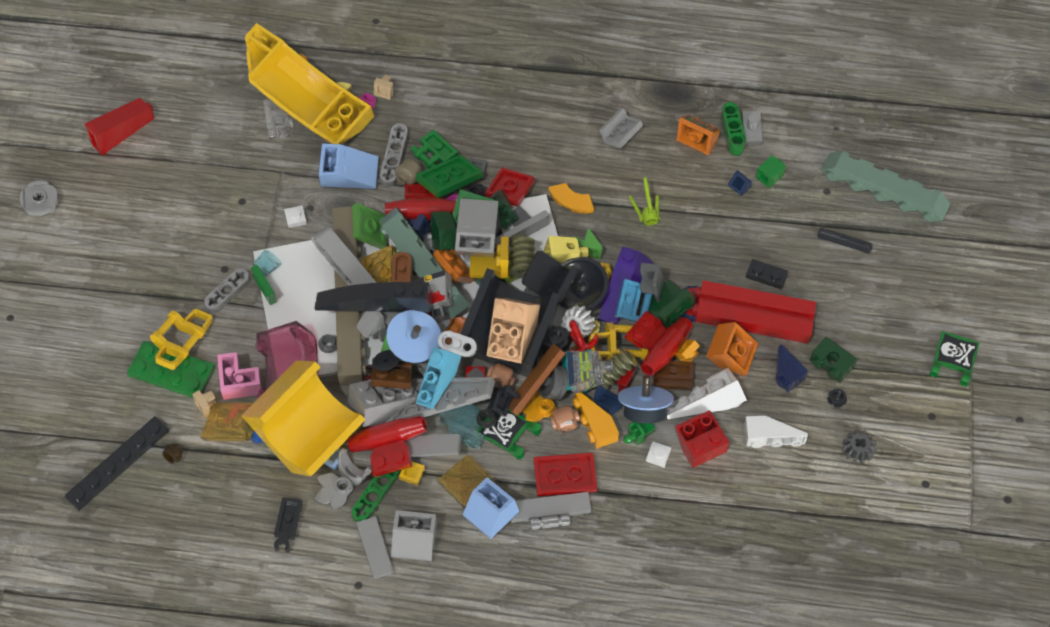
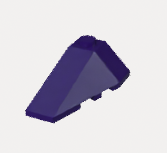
(627, 268)

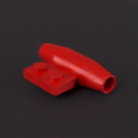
(419, 201)
(661, 342)
(388, 443)

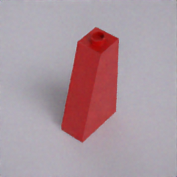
(119, 124)

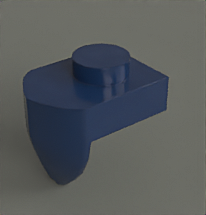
(607, 400)

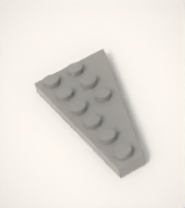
(457, 394)

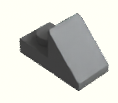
(373, 325)

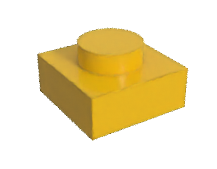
(412, 474)

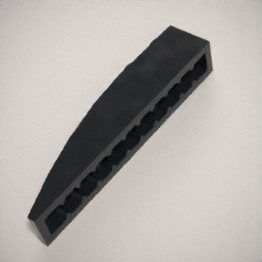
(377, 297)

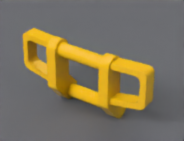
(182, 325)
(610, 334)

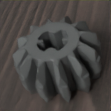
(859, 446)

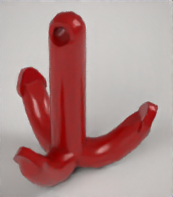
(577, 337)

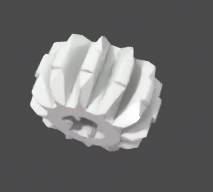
(582, 319)

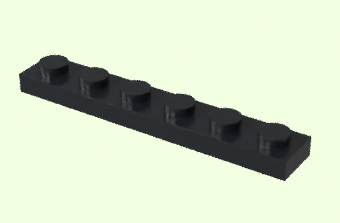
(116, 463)

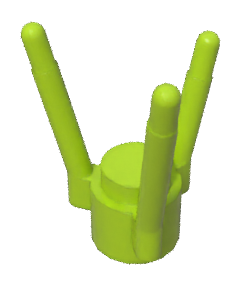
(649, 215)

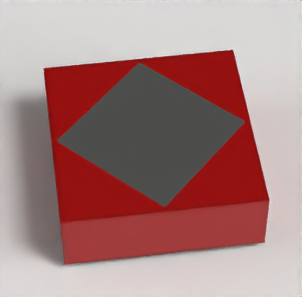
(475, 371)

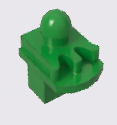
(638, 432)

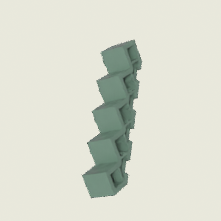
(886, 185)
(424, 263)

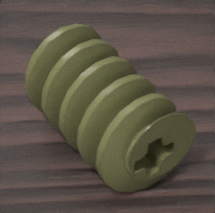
(521, 254)
(621, 364)

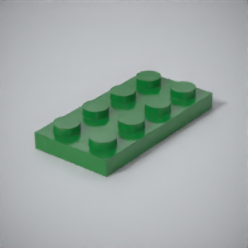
(186, 379)

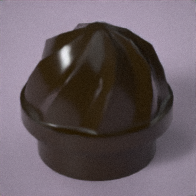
(172, 453)

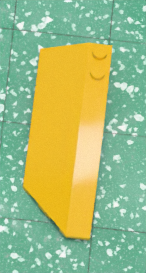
(303, 89)

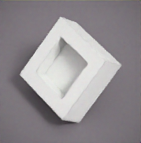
(295, 216)
(658, 454)

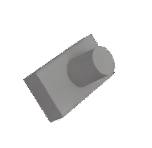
(752, 127)

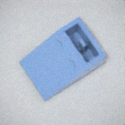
(347, 167)

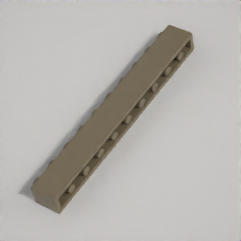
(348, 336)

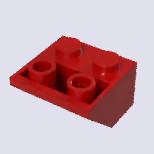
(701, 439)

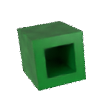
(770, 171)

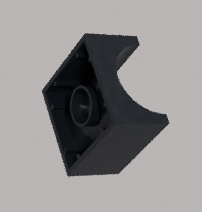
(480, 317)

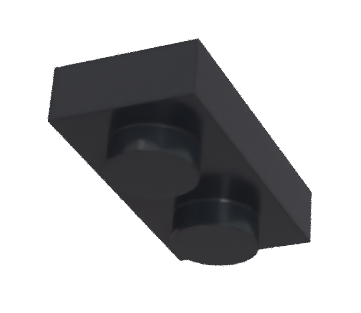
(766, 274)

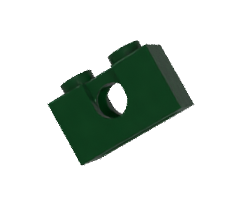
(829, 350)

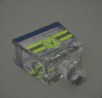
(586, 370)

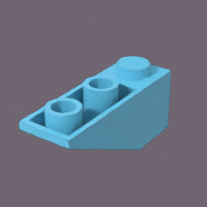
(438, 375)

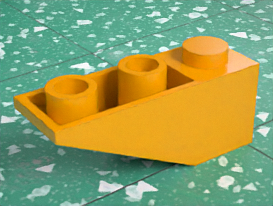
(599, 423)

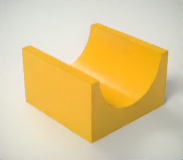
(301, 419)

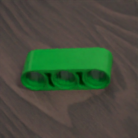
(731, 119)

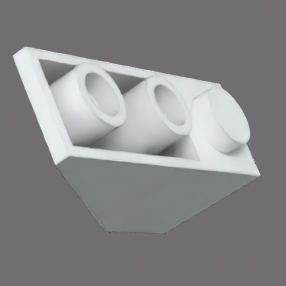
(767, 431)

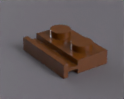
(675, 376)

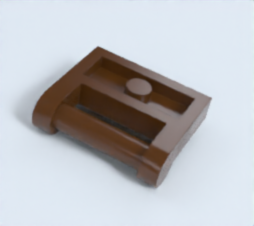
(393, 378)

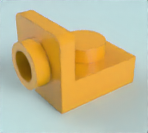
(688, 351)

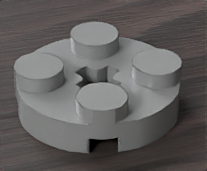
(41, 207)

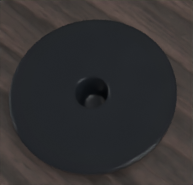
(385, 361)

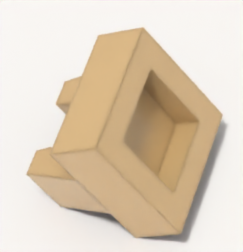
(383, 87)
(204, 402)

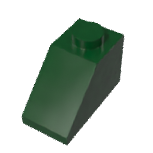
(443, 230)

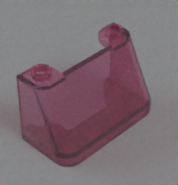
(283, 347)

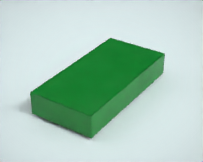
(263, 285)

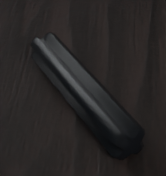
(845, 240)

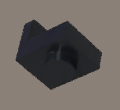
(501, 400)

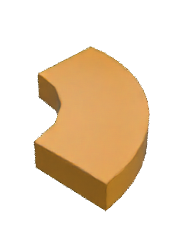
(569, 199)

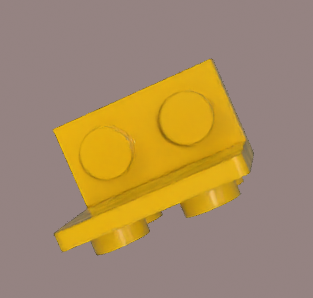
(499, 263)

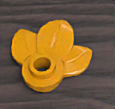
(538, 408)

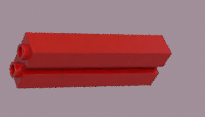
(755, 311)

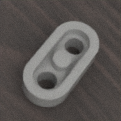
(457, 344)

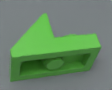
(592, 243)

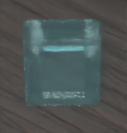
(267, 262)

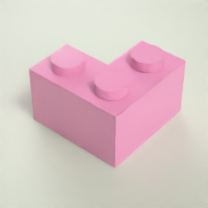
(237, 381)

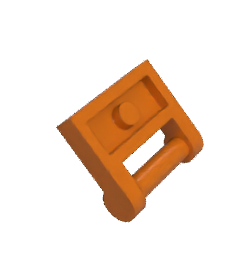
(453, 265)

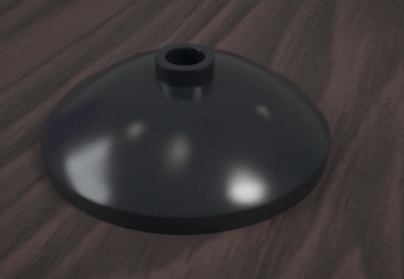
(592, 277)

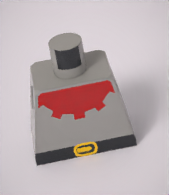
(441, 292)

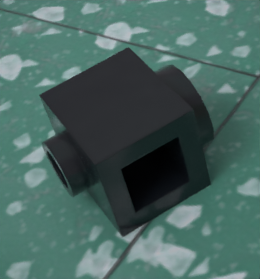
(557, 336)

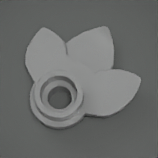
(331, 490)

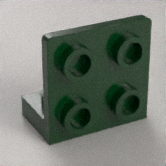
(672, 304)

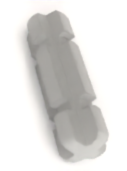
(550, 521)

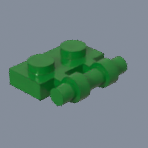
(436, 146)

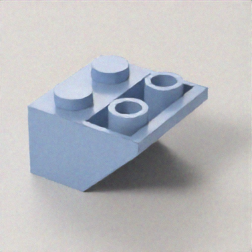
(490, 508)

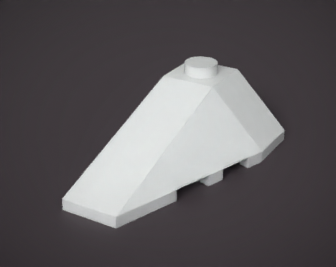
(718, 394)

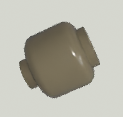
(407, 171)

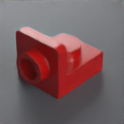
(626, 380)

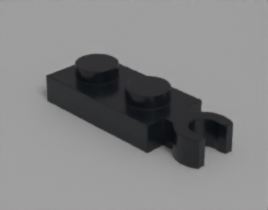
(287, 522)

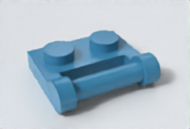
(629, 300)

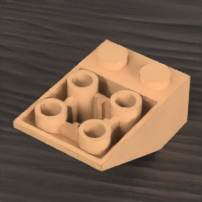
(512, 329)

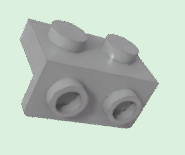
(619, 128)

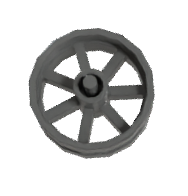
(555, 384)

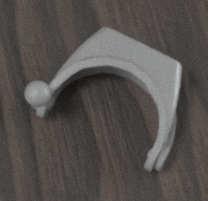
(349, 470)

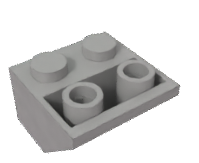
(413, 535)

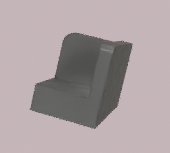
(652, 280)

